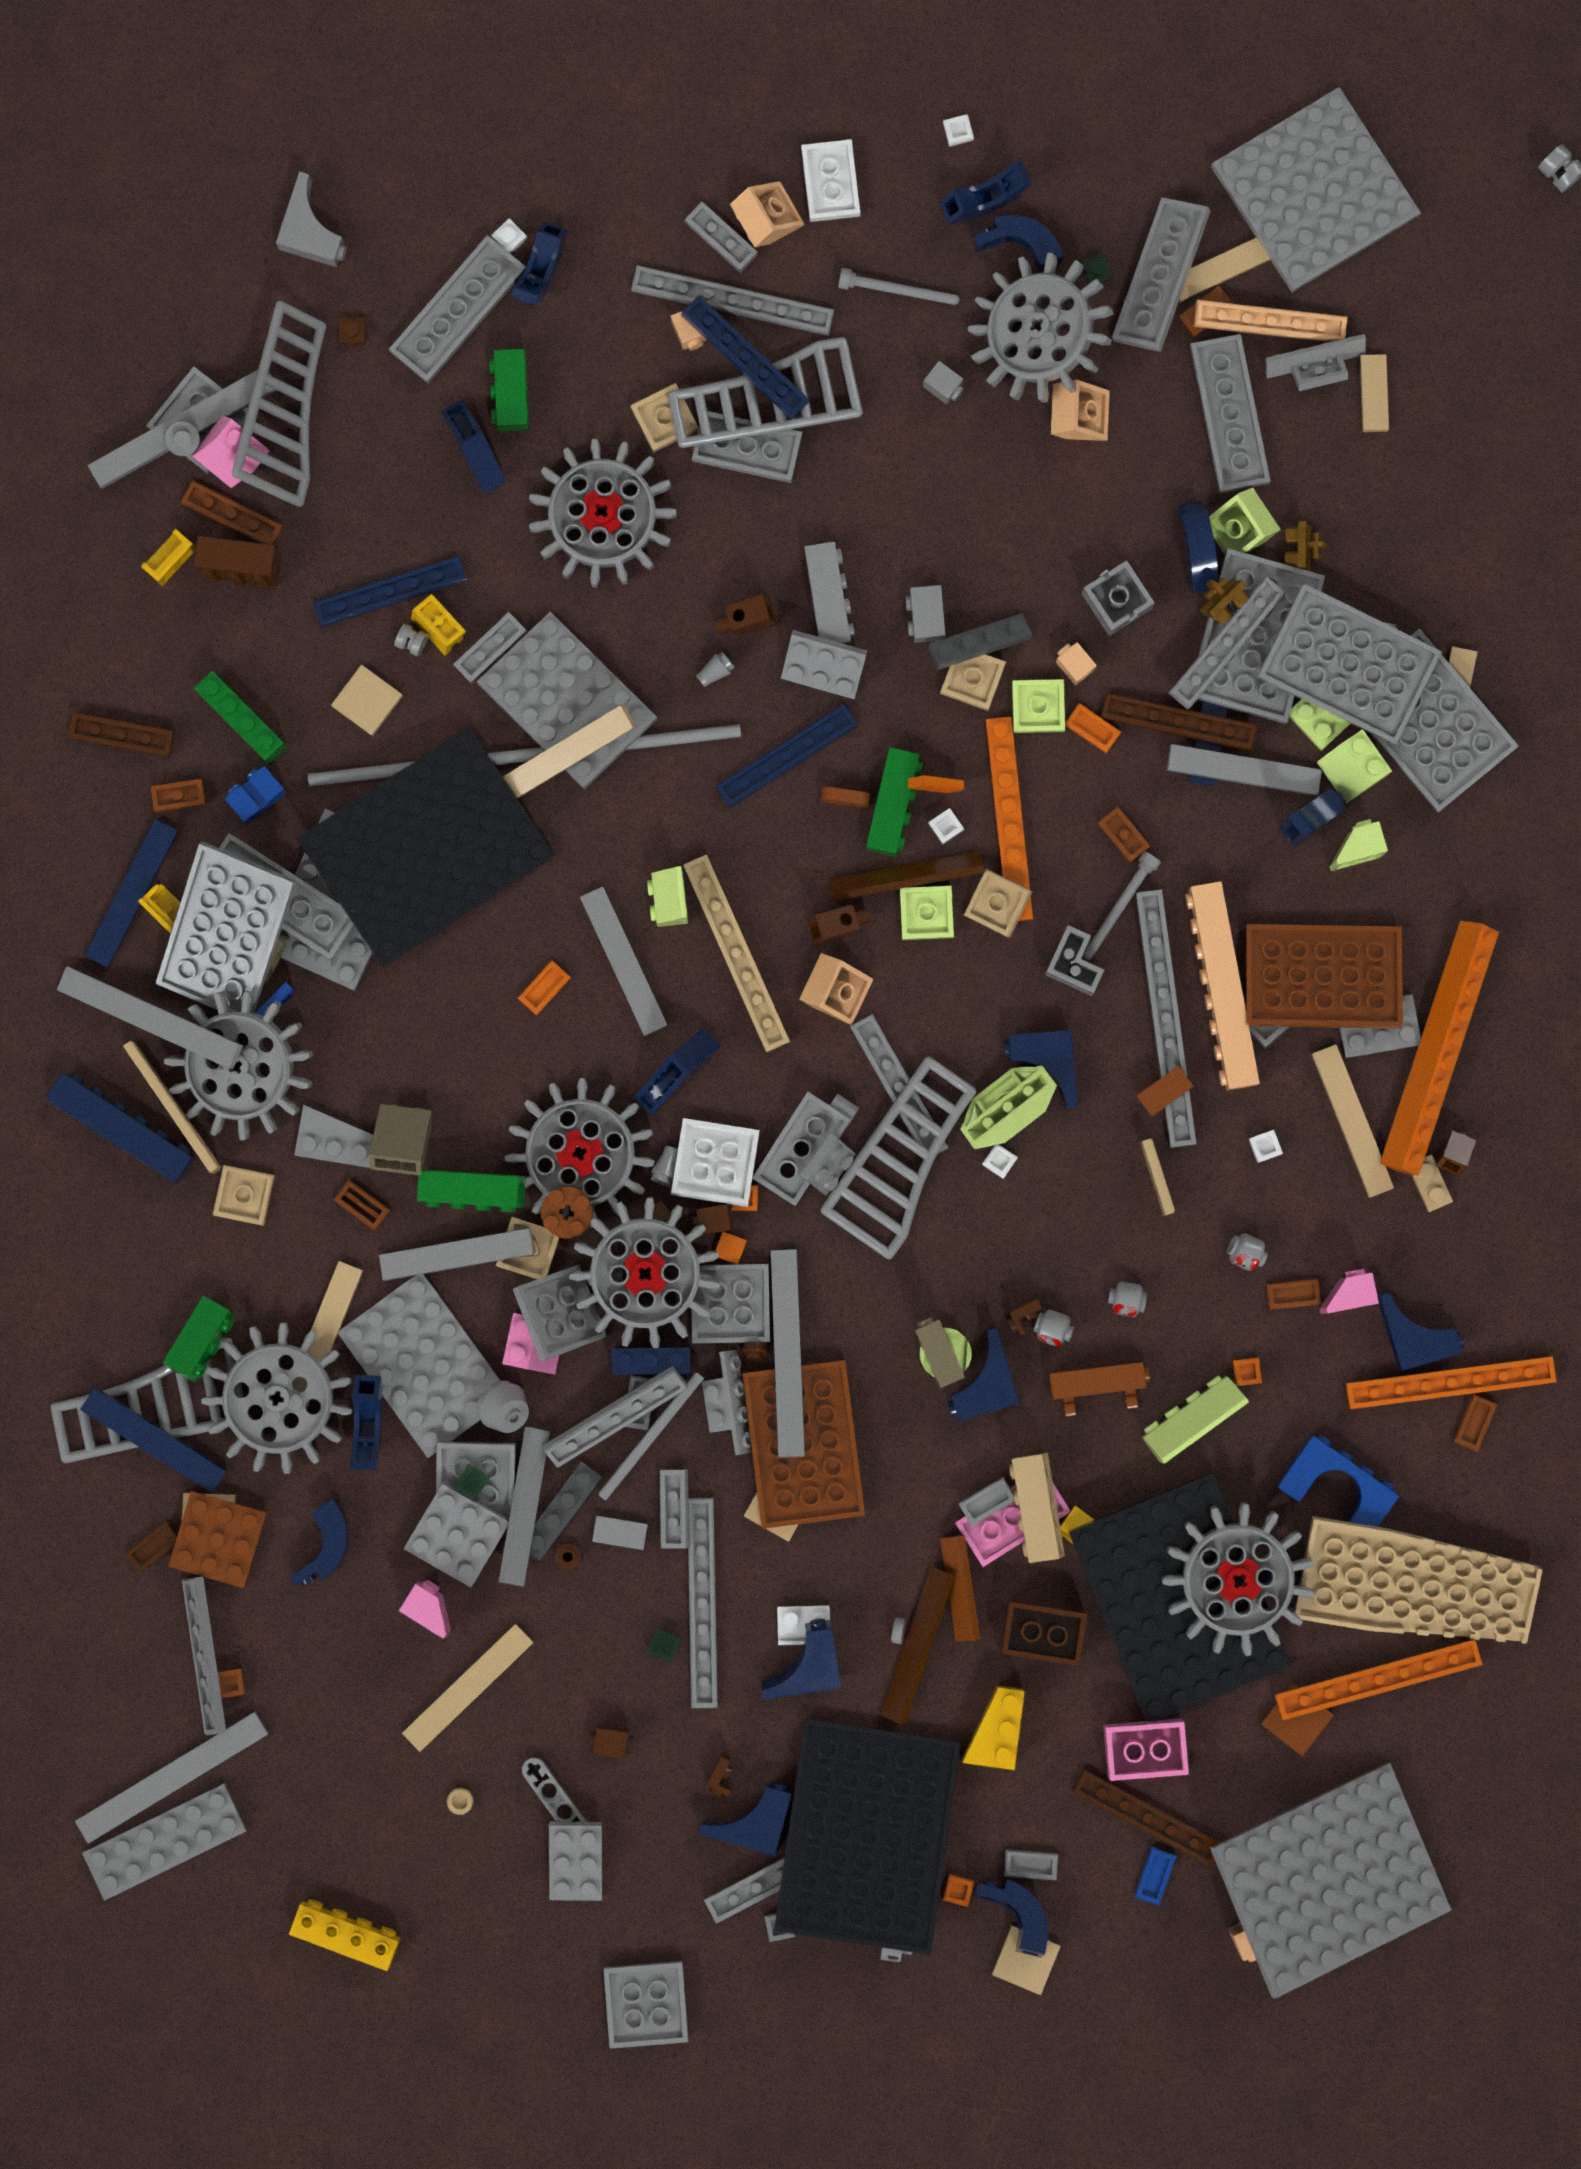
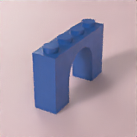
(1317, 1457)

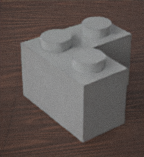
(1069, 967)

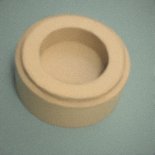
(460, 1801)

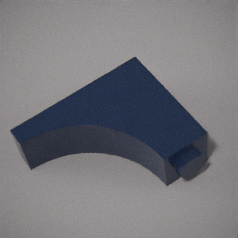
(474, 446)
(1313, 816)
(1051, 1051)
(677, 1070)
(1413, 1343)
(992, 1387)
(813, 1669)
(757, 1828)

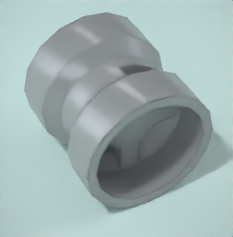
(411, 639)

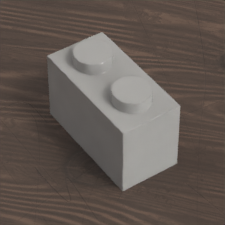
(927, 614)

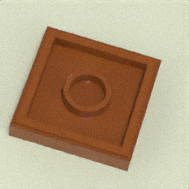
(1297, 1731)

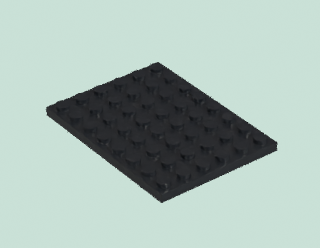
(425, 847)
(1124, 1565)
(867, 1837)

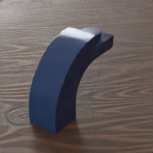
(976, 201)
(1023, 231)
(542, 264)
(1199, 545)
(368, 1418)
(335, 1543)
(1027, 1910)

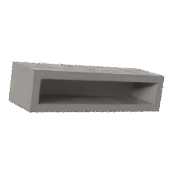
(827, 592)

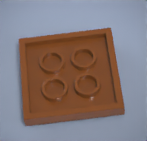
(217, 1539)

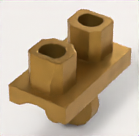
(1302, 535)
(1220, 595)

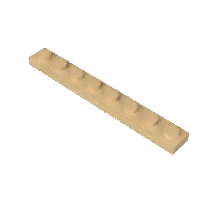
(736, 953)

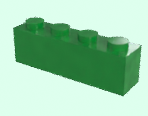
(240, 717)
(892, 802)
(471, 1189)

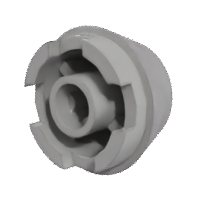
(503, 1407)

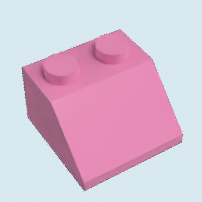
(219, 450)
(1351, 1292)
(521, 1349)
(427, 1608)

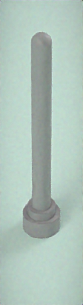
(849, 279)
(1147, 864)

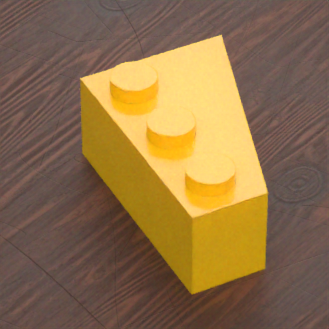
(998, 1730)

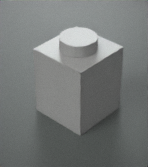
(944, 383)

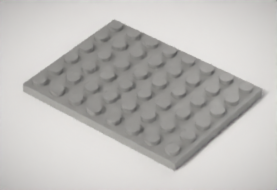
(1330, 1880)

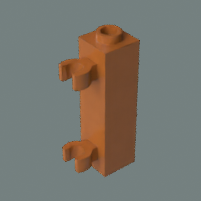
(1098, 1381)

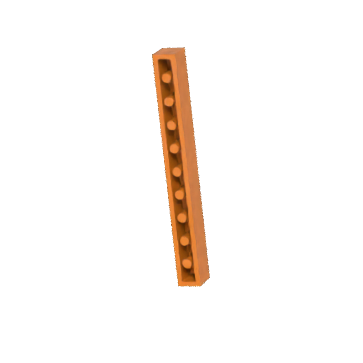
(1439, 1047)

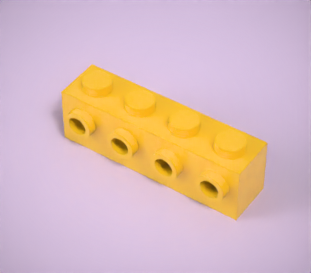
(344, 1935)

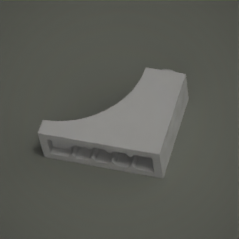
(302, 232)

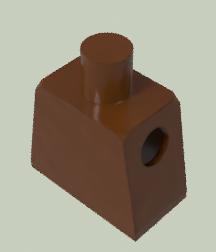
(757, 613)
(828, 928)

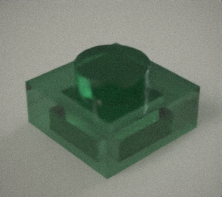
(1097, 268)
(471, 1482)
(663, 1645)

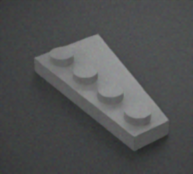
(332, 1140)

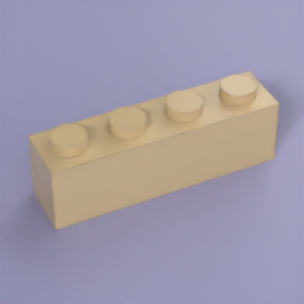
(1037, 1508)

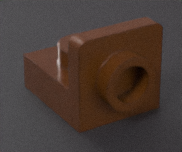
(1026, 1312)
(721, 1771)

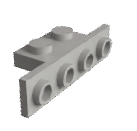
(1317, 364)
(727, 1403)

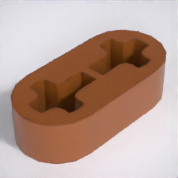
(845, 797)

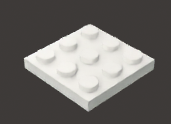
(715, 1162)

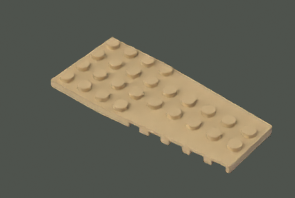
(1414, 1584)

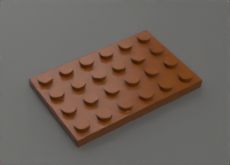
(1324, 976)
(828, 1478)

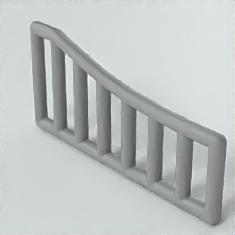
(303, 396)
(782, 423)
(919, 1178)
(130, 1388)

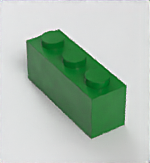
(510, 390)
(199, 1339)

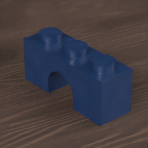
(650, 1360)

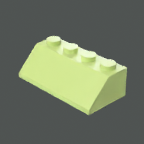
(1194, 1419)

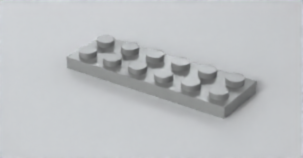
(1161, 274)
(457, 309)
(1230, 413)
(311, 914)
(164, 1841)

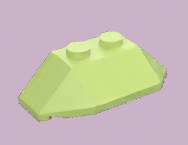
(1008, 1106)

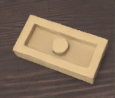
(1431, 1185)

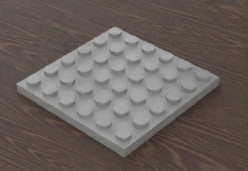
(1315, 189)

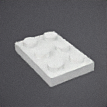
(830, 180)

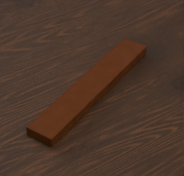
(1179, 721)
(906, 875)
(917, 1645)
(1145, 1816)

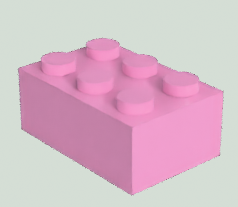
(1146, 1749)

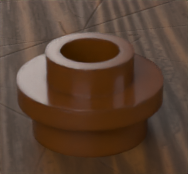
(754, 1351)
(568, 1548)

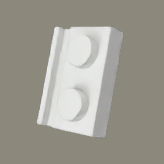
(793, 1620)

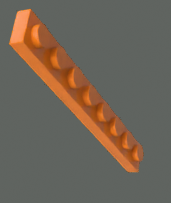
(1008, 805)
(1451, 1382)
(1378, 1679)

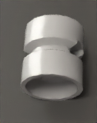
(1555, 161)

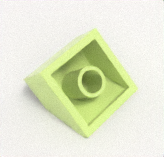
(1243, 523)
(1354, 766)
(1360, 845)
(668, 897)

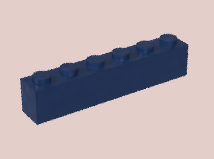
(120, 1128)

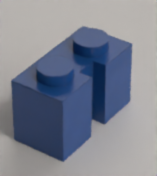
(255, 795)

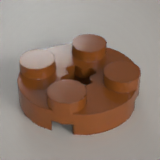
(554, 1220)

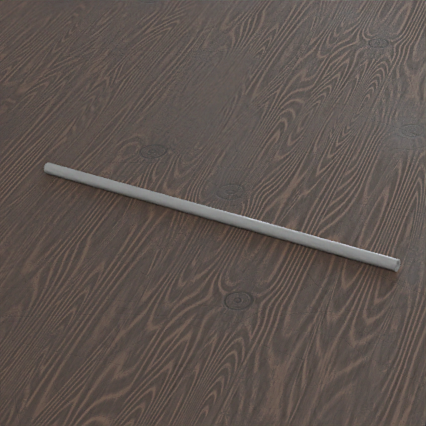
(525, 755)

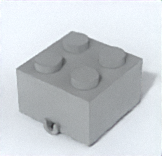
(1117, 598)

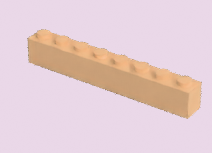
(1223, 986)

